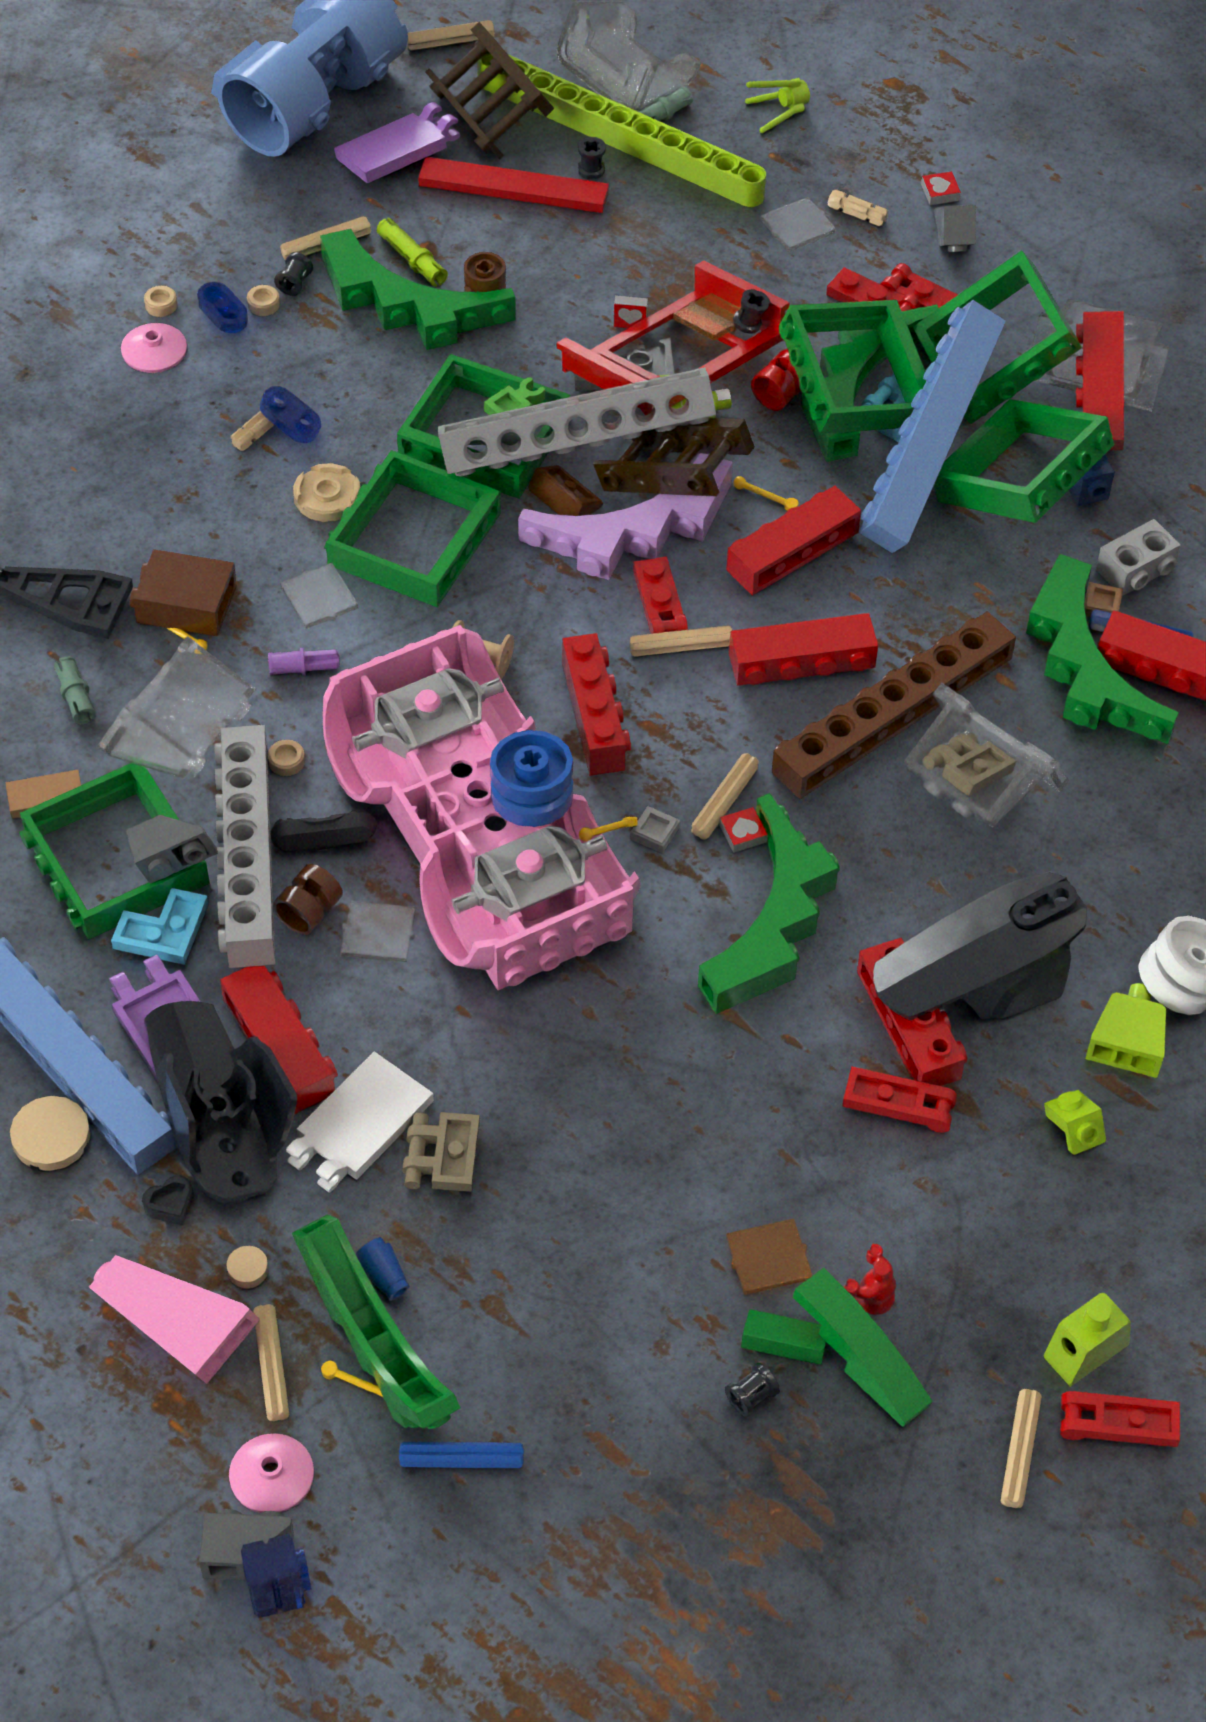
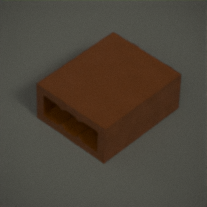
(184, 592)

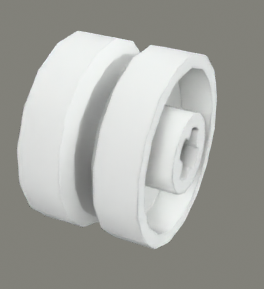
(1176, 966)

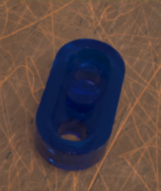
(222, 307)
(288, 414)

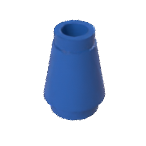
(383, 1268)

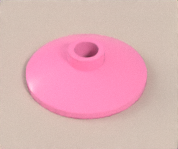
(153, 348)
(276, 1489)

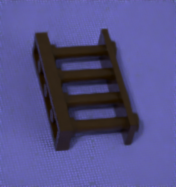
(515, 82)
(682, 477)

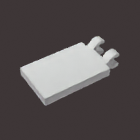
(359, 1121)

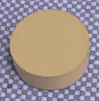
(263, 300)
(160, 301)
(286, 757)
(247, 1267)

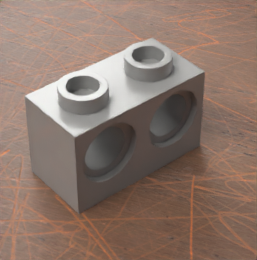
(1138, 557)

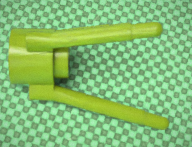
(793, 95)

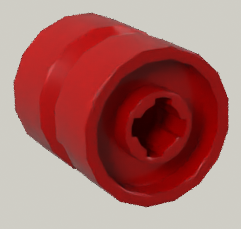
(776, 383)

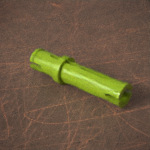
(419, 258)

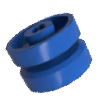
(531, 778)

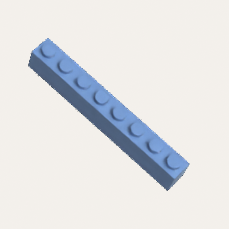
(931, 427)
(80, 1065)

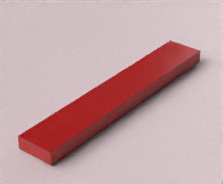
(513, 184)

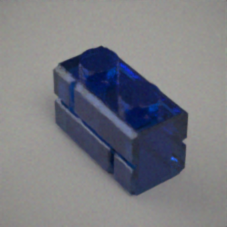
(275, 1575)

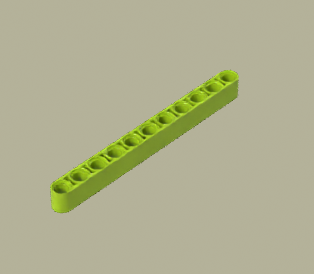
(641, 136)

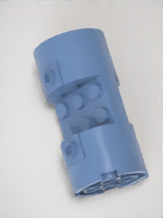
(282, 89)

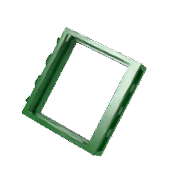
(849, 316)
(1028, 367)
(482, 380)
(959, 479)
(430, 480)
(83, 802)

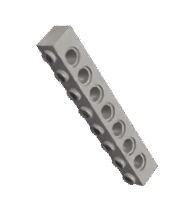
(558, 413)
(245, 848)

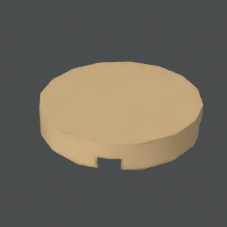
(325, 492)
(50, 1133)

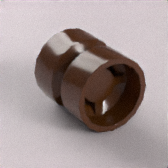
(484, 272)
(309, 897)

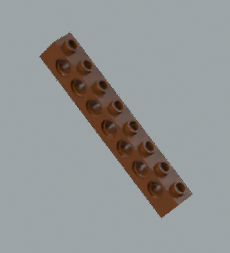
(891, 704)

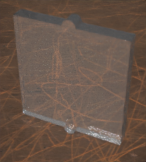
(798, 224)
(319, 595)
(378, 931)

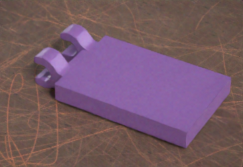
(398, 144)
(135, 1006)

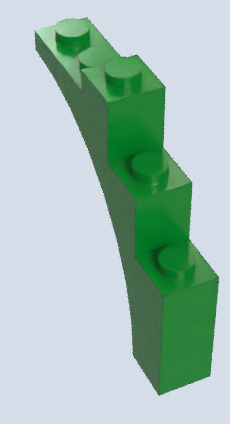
(400, 302)
(844, 372)
(1075, 660)
(766, 952)
(404, 1380)

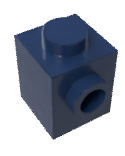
(1095, 484)

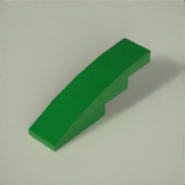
(869, 1353)

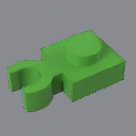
(509, 399)

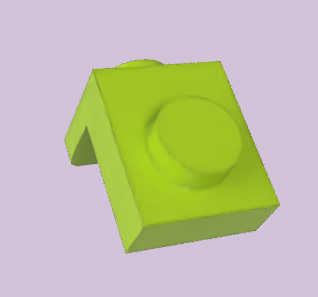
(1078, 1119)

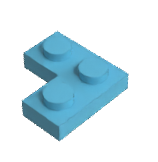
(166, 936)

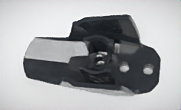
(988, 953)
(220, 1099)

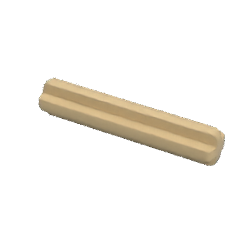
(445, 35)
(311, 243)
(680, 641)
(724, 796)
(271, 1363)
(1021, 1448)

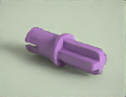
(302, 661)

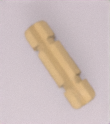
(857, 208)
(252, 431)

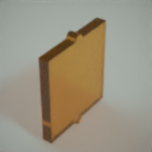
(708, 316)
(769, 1256)

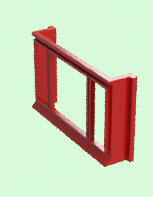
(610, 370)

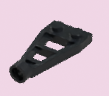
(99, 610)

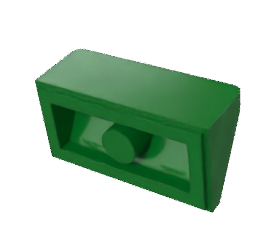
(783, 1337)

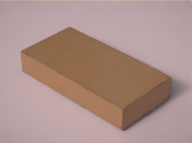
(36, 790)

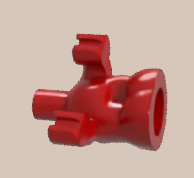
(878, 1285)

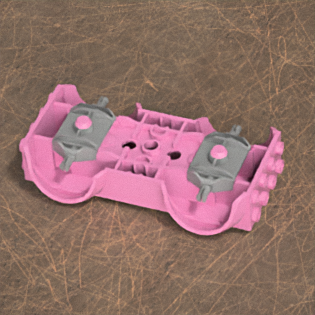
(490, 897)

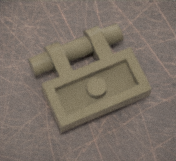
(969, 764)
(454, 1153)

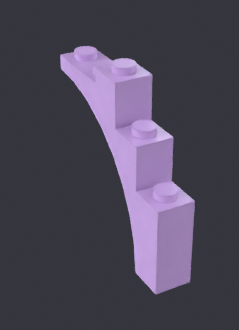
(640, 530)

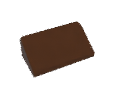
(563, 492)

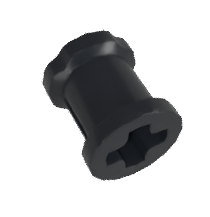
(591, 154)
(291, 277)
(749, 316)
(752, 1389)

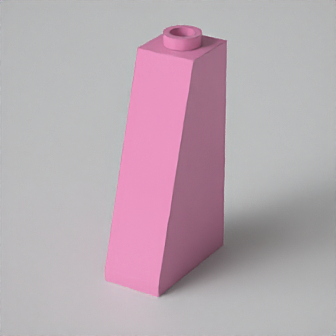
(180, 1317)

